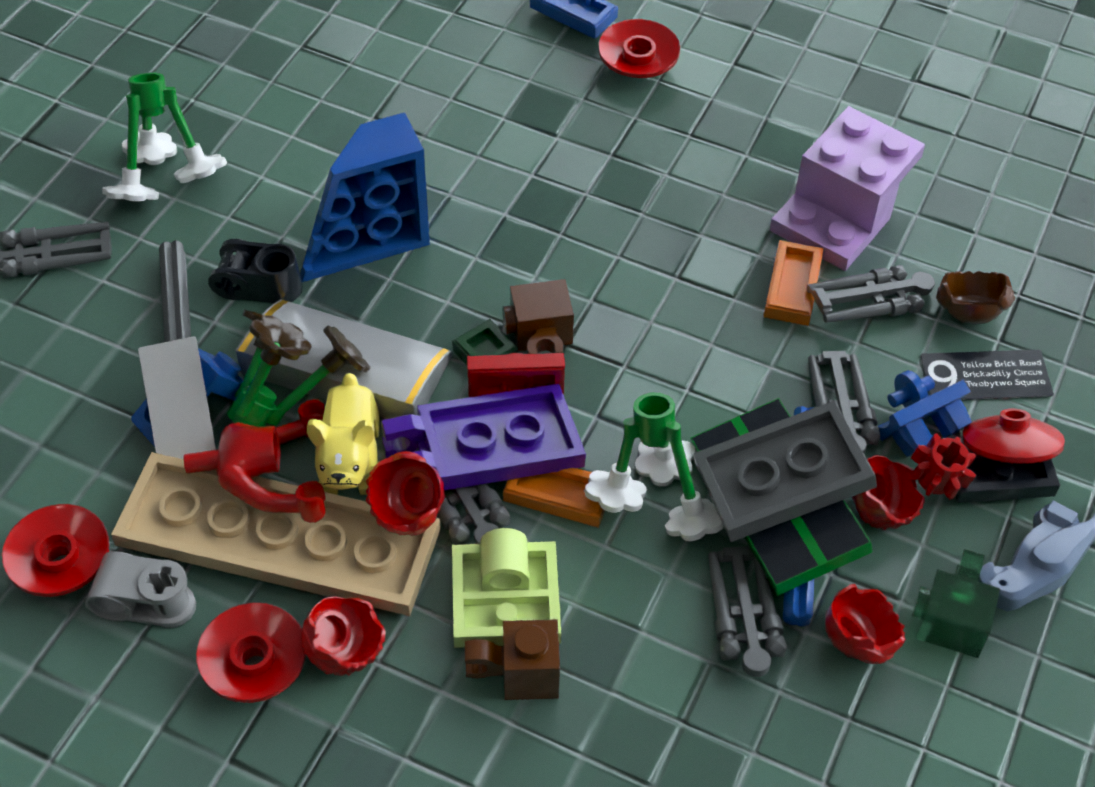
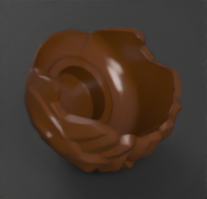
(975, 296)

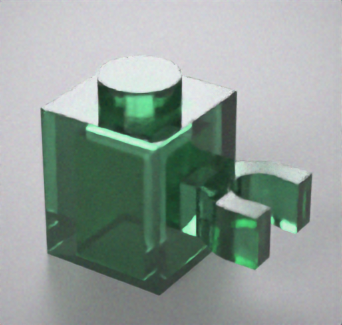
(957, 608)

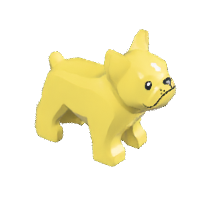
(346, 437)

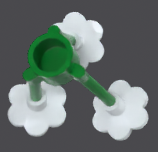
(147, 99)
(662, 459)

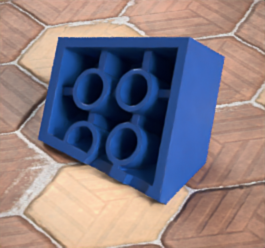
(371, 200)

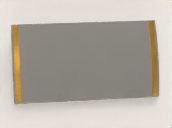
(401, 369)

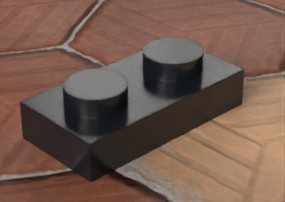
(1009, 481)

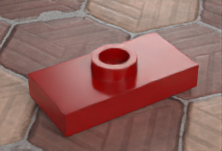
(514, 372)

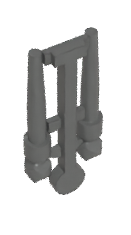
(48, 256)
(875, 285)
(865, 415)
(491, 506)
(755, 660)

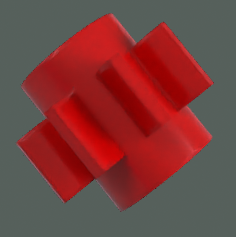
(943, 466)

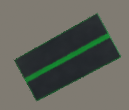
(804, 545)

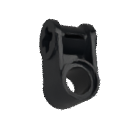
(258, 270)

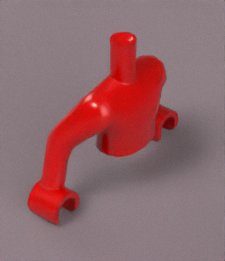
(252, 451)

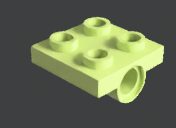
(502, 582)

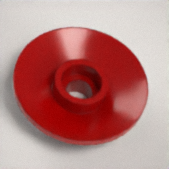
(639, 48)
(1013, 438)
(49, 534)
(246, 633)

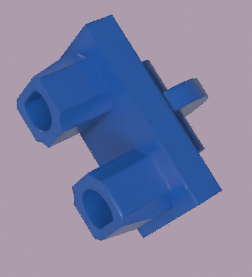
(943, 406)

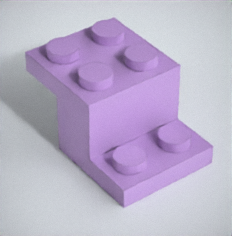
(847, 186)

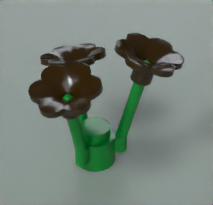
(275, 340)

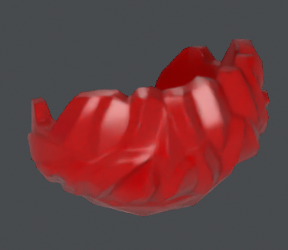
(404, 493)
(894, 499)
(864, 625)
(342, 635)

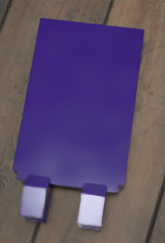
(490, 436)

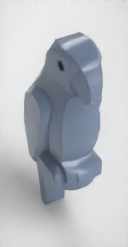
(1042, 558)

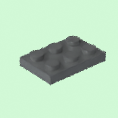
(784, 470)

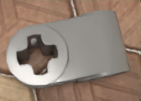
(138, 588)

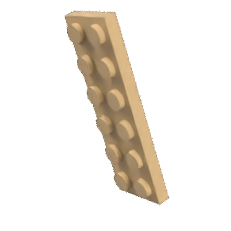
(208, 527)

